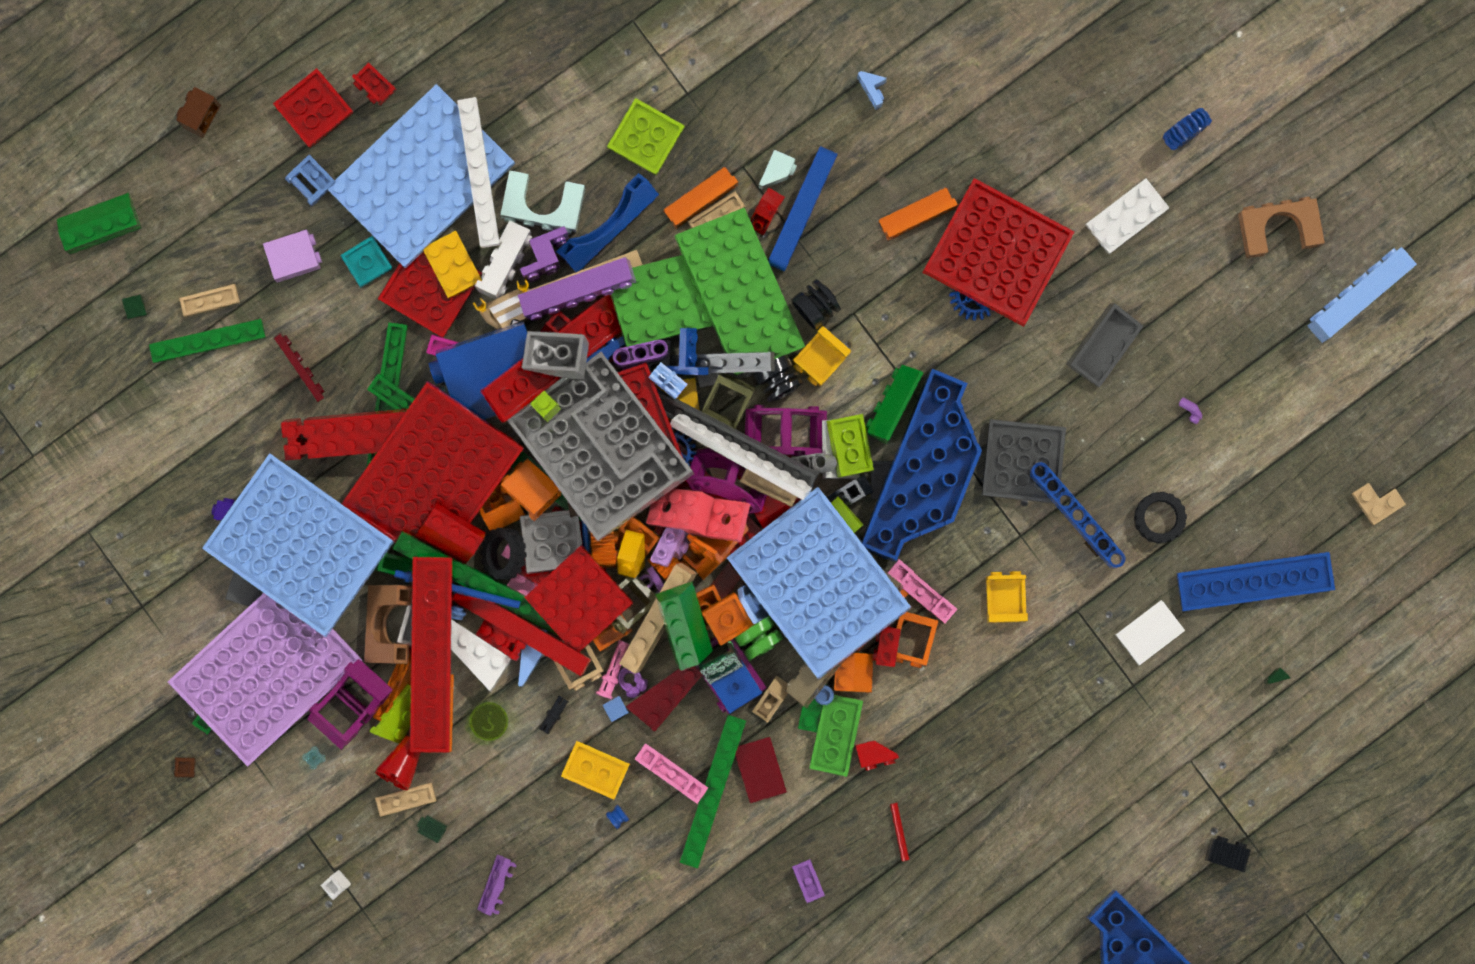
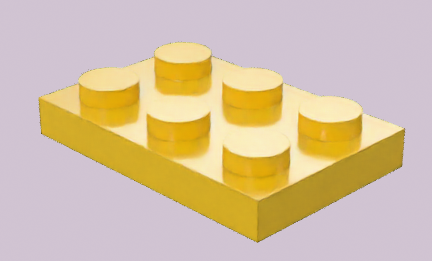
(452, 264)
(595, 770)

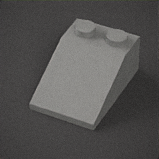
(556, 354)

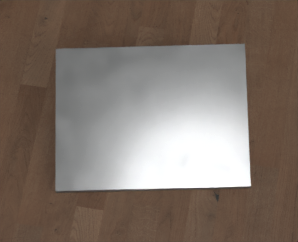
(602, 448)

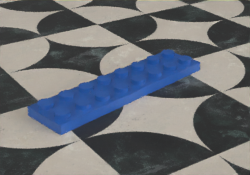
(1255, 581)

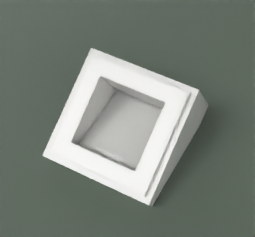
(335, 884)

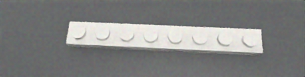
(478, 172)
(740, 456)

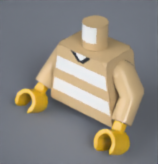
(505, 309)

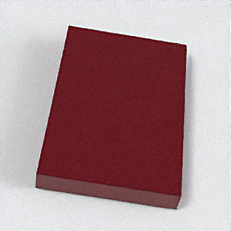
(760, 770)

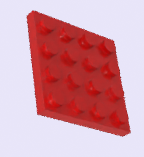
(422, 298)
(579, 599)

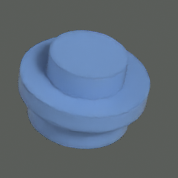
(458, 612)

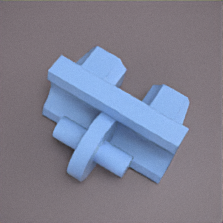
(667, 380)

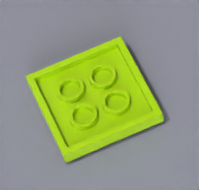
(645, 136)

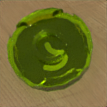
(489, 721)

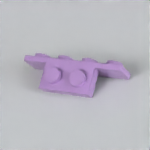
(672, 543)

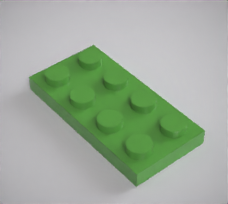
(836, 735)

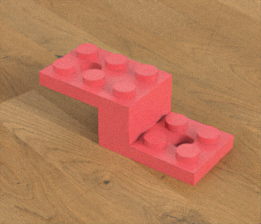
(699, 515)

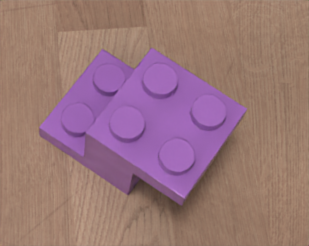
(545, 255)

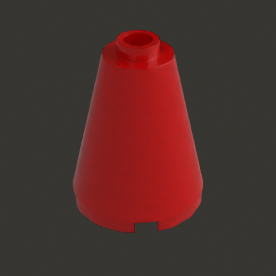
(399, 765)

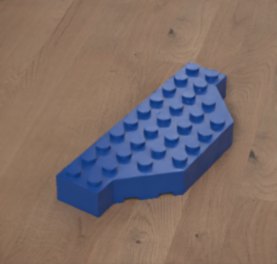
(927, 471)
(1128, 936)

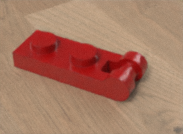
(500, 640)

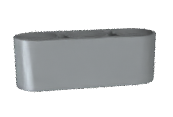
(816, 462)

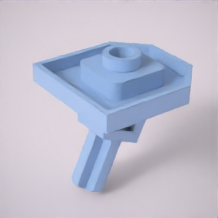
(752, 605)

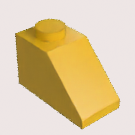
(631, 554)

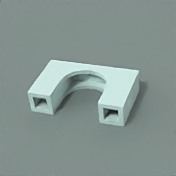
(515, 207)

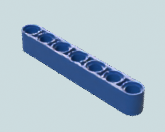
(802, 208)
(1080, 525)

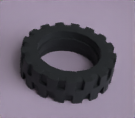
(1175, 503)
(517, 553)

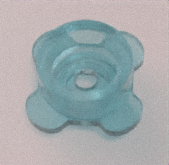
(314, 752)

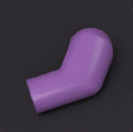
(1193, 409)

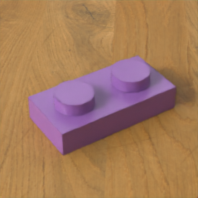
(808, 881)

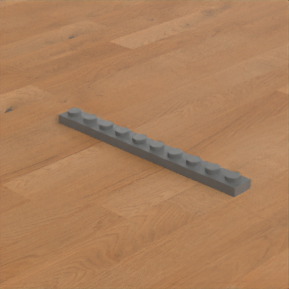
(782, 462)

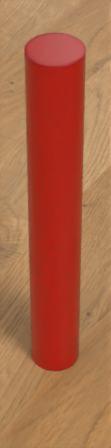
(899, 831)

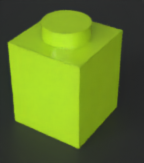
(545, 406)

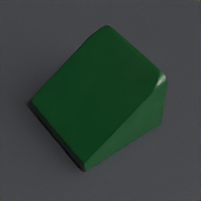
(134, 306)
(1276, 676)

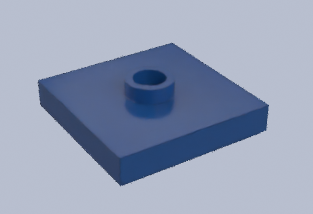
(736, 688)

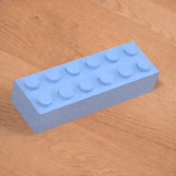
(1357, 298)

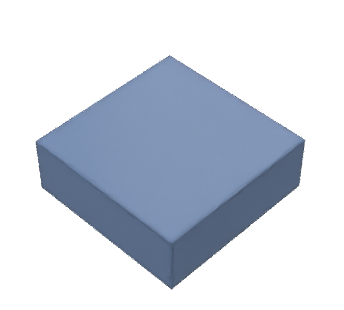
(615, 708)

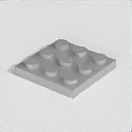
(549, 540)

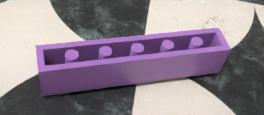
(577, 288)

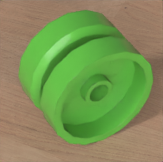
(759, 638)

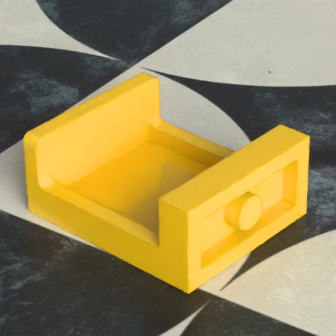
(821, 357)
(1006, 597)

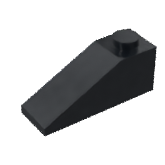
(852, 491)

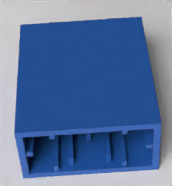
(476, 363)

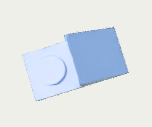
(869, 83)

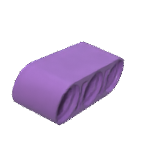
(650, 356)

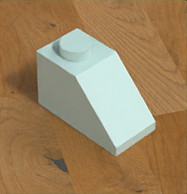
(777, 170)

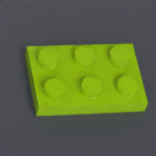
(850, 445)

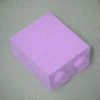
(292, 255)

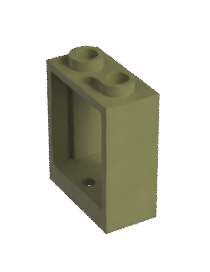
(736, 385)
(643, 594)

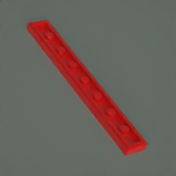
(525, 632)

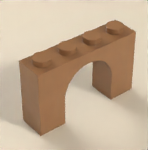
(1303, 213)
(379, 604)

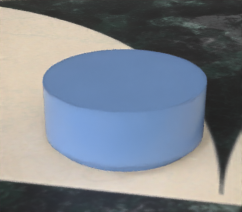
(825, 696)

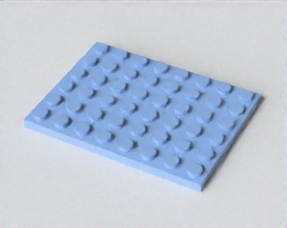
(415, 178)
(298, 545)
(818, 583)

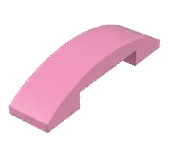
(922, 592)
(671, 773)

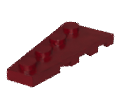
(295, 359)
(662, 699)

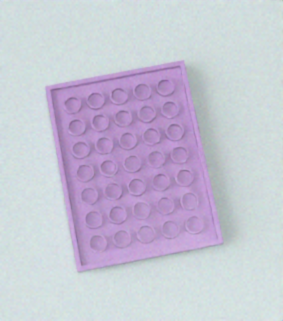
(261, 676)

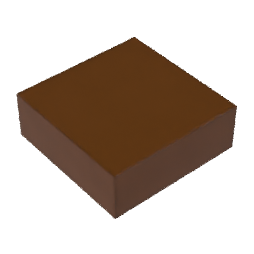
(184, 767)

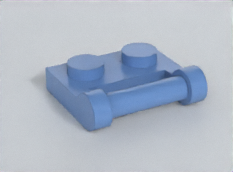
(315, 175)

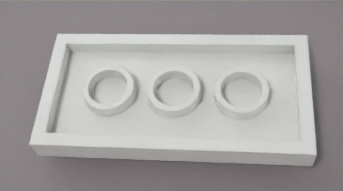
(1127, 216)

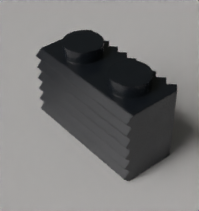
(1228, 854)

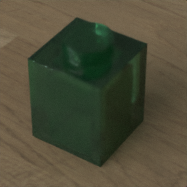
(432, 828)

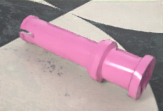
(610, 678)

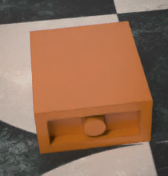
(530, 488)
(713, 548)

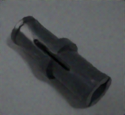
(553, 714)

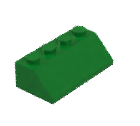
(98, 224)
(894, 403)
(684, 625)

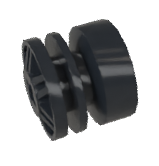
(816, 304)
(779, 380)

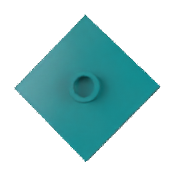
(366, 261)

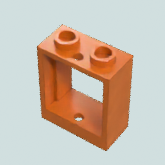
(917, 619)

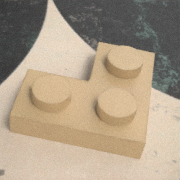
(1375, 507)

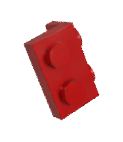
(373, 84)
(888, 647)

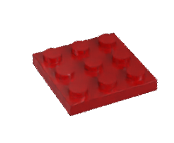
(313, 108)

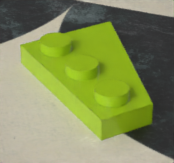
(397, 720)

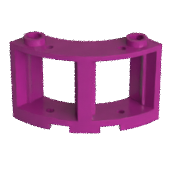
(753, 428)
(726, 488)
(370, 683)

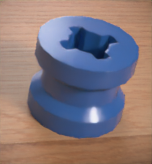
(617, 816)

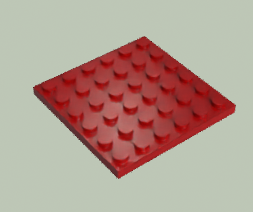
(998, 252)

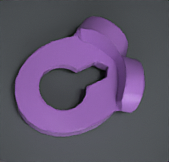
(631, 691)

